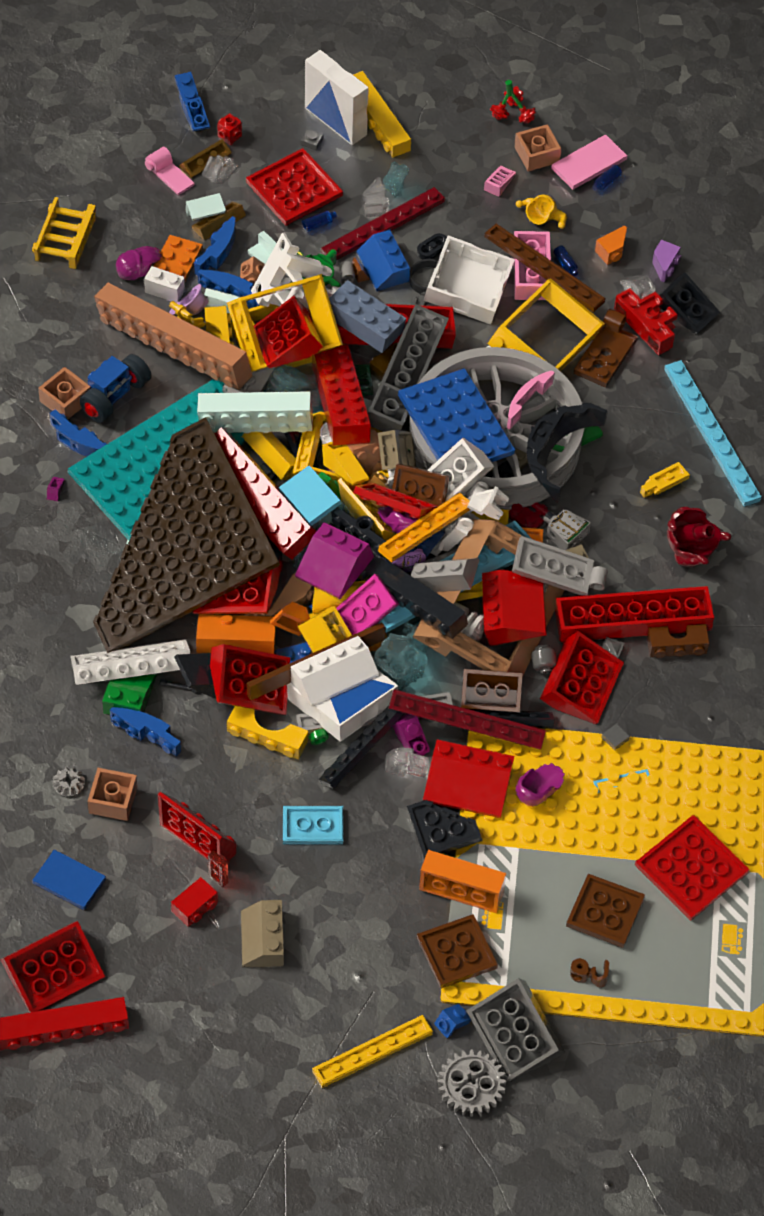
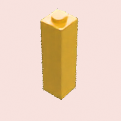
(272, 453)

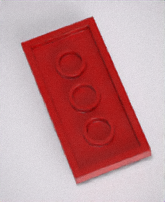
(395, 499)

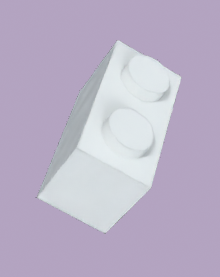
(164, 284)

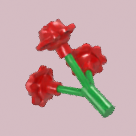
(513, 97)

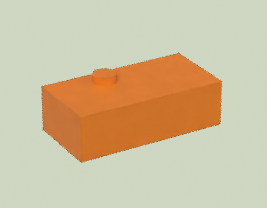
(235, 630)
(462, 881)

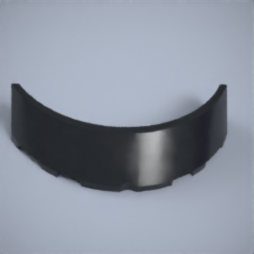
(551, 430)

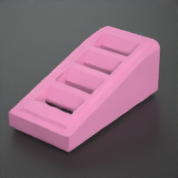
(494, 188)

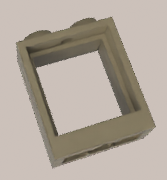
(401, 442)

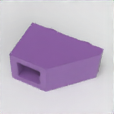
(665, 258)

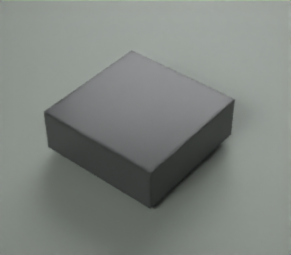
(615, 736)

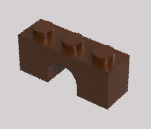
(663, 644)

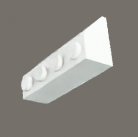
(464, 465)
(334, 671)

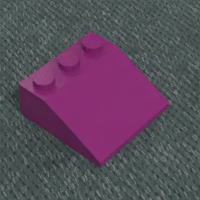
(334, 560)

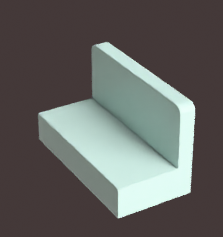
(205, 207)
(263, 248)
(218, 298)

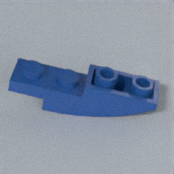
(191, 102)
(220, 247)
(227, 283)
(78, 440)
(141, 724)

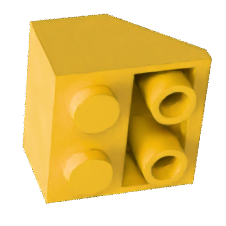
(324, 629)

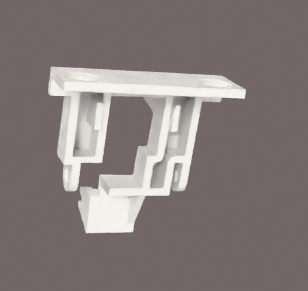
(295, 266)
(482, 502)

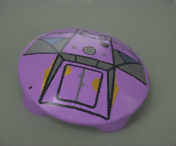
(408, 560)

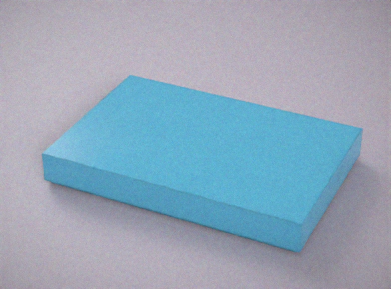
(310, 495)
(312, 824)

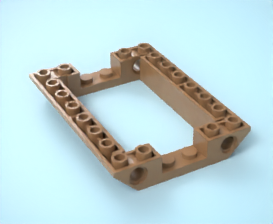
(495, 537)

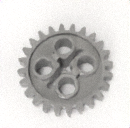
(482, 1097)

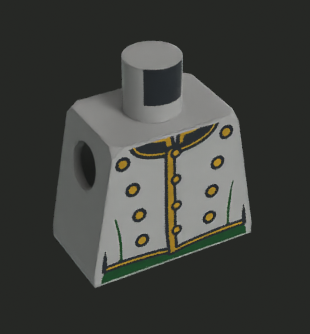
(566, 529)

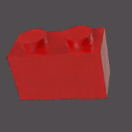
(194, 902)

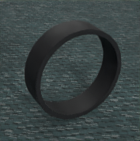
(418, 265)

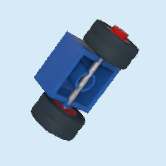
(111, 383)

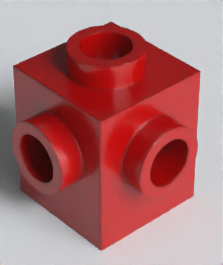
(229, 128)

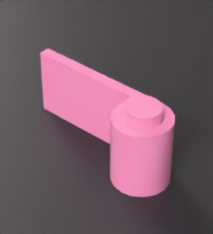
(162, 165)

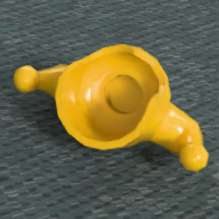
(543, 209)

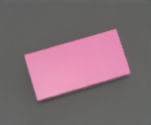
(588, 162)

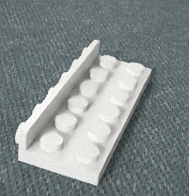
(127, 662)

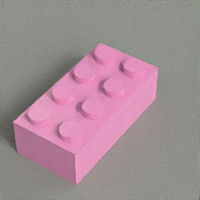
(526, 280)

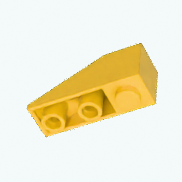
(343, 463)

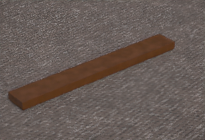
(544, 267)
(282, 676)

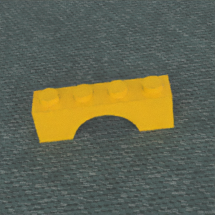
(217, 322)
(288, 741)

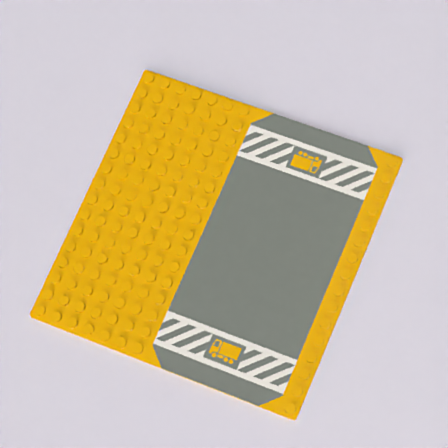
(671, 968)

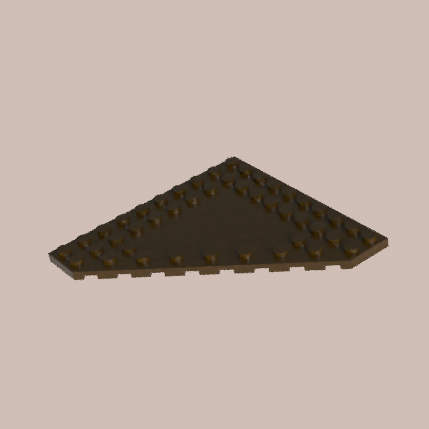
(188, 544)

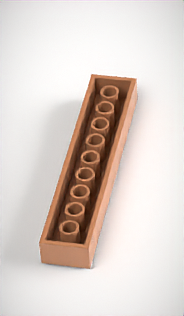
(173, 336)

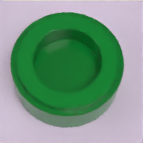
(318, 737)

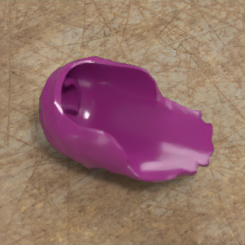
(137, 262)
(395, 519)
(539, 784)

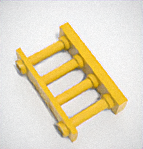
(78, 243)

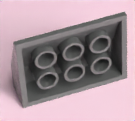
(515, 1030)

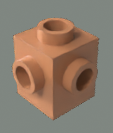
(251, 269)

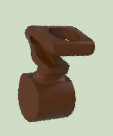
(581, 971)

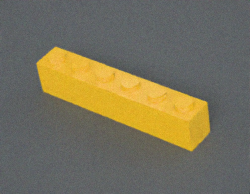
(383, 121)

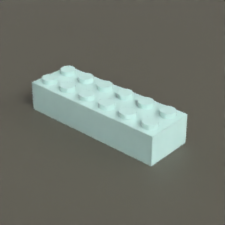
(257, 411)

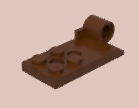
(611, 340)

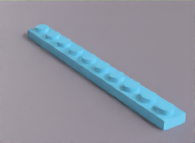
(712, 433)

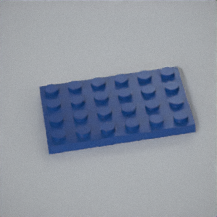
(453, 410)

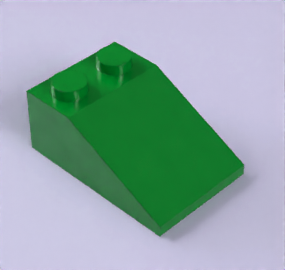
(128, 693)

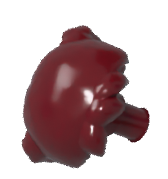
(693, 536)

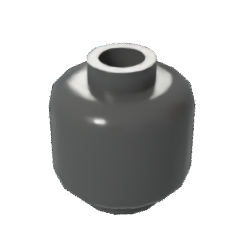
(544, 659)

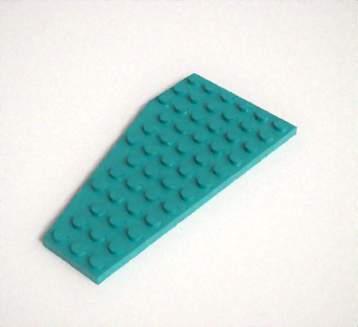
(124, 469)

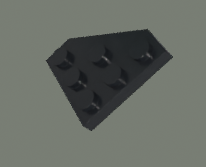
(442, 828)

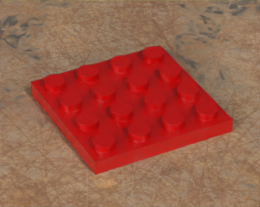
(294, 186)
(692, 867)

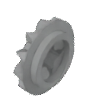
(61, 786)

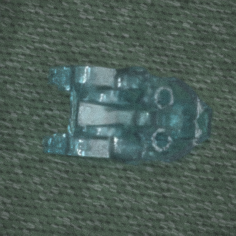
(402, 657)

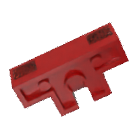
(647, 319)

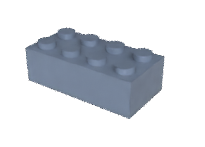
(366, 316)

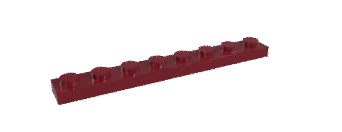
(387, 221)
(467, 719)

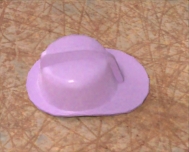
(193, 301)

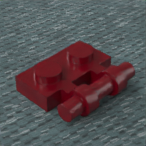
(526, 517)

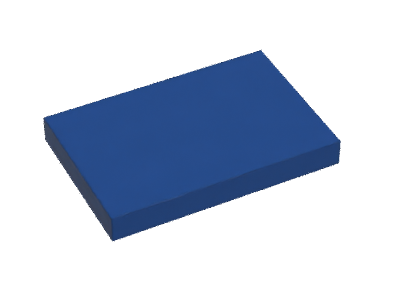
(69, 879)

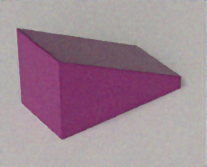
(54, 488)

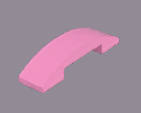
(540, 384)

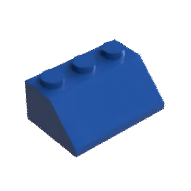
(384, 261)

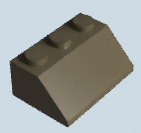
(262, 934)

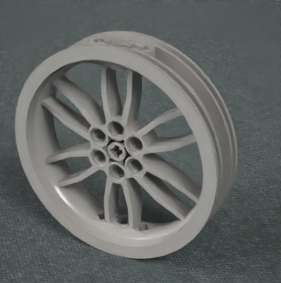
(515, 367)

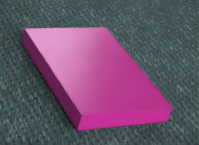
(367, 605)

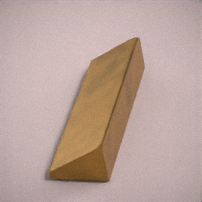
(198, 162)
(212, 224)

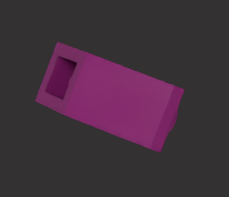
(411, 734)

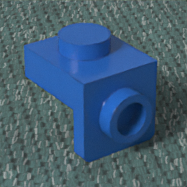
(451, 1019)

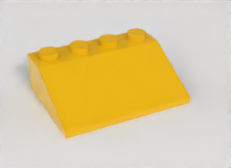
(359, 507)

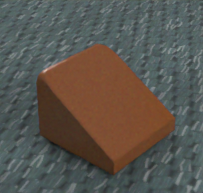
(359, 271)

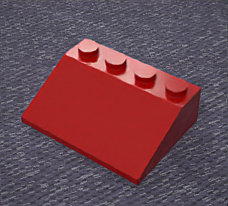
(287, 334)
(249, 598)
(512, 607)
(236, 666)
(582, 679)
(468, 778)
(193, 828)
(53, 967)

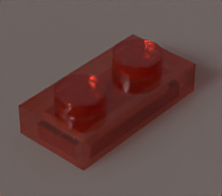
(218, 868)

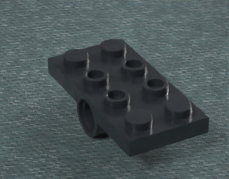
(361, 528)

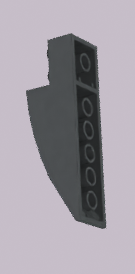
(406, 367)

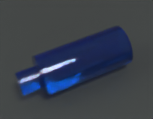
(607, 178)
(318, 220)
(566, 260)

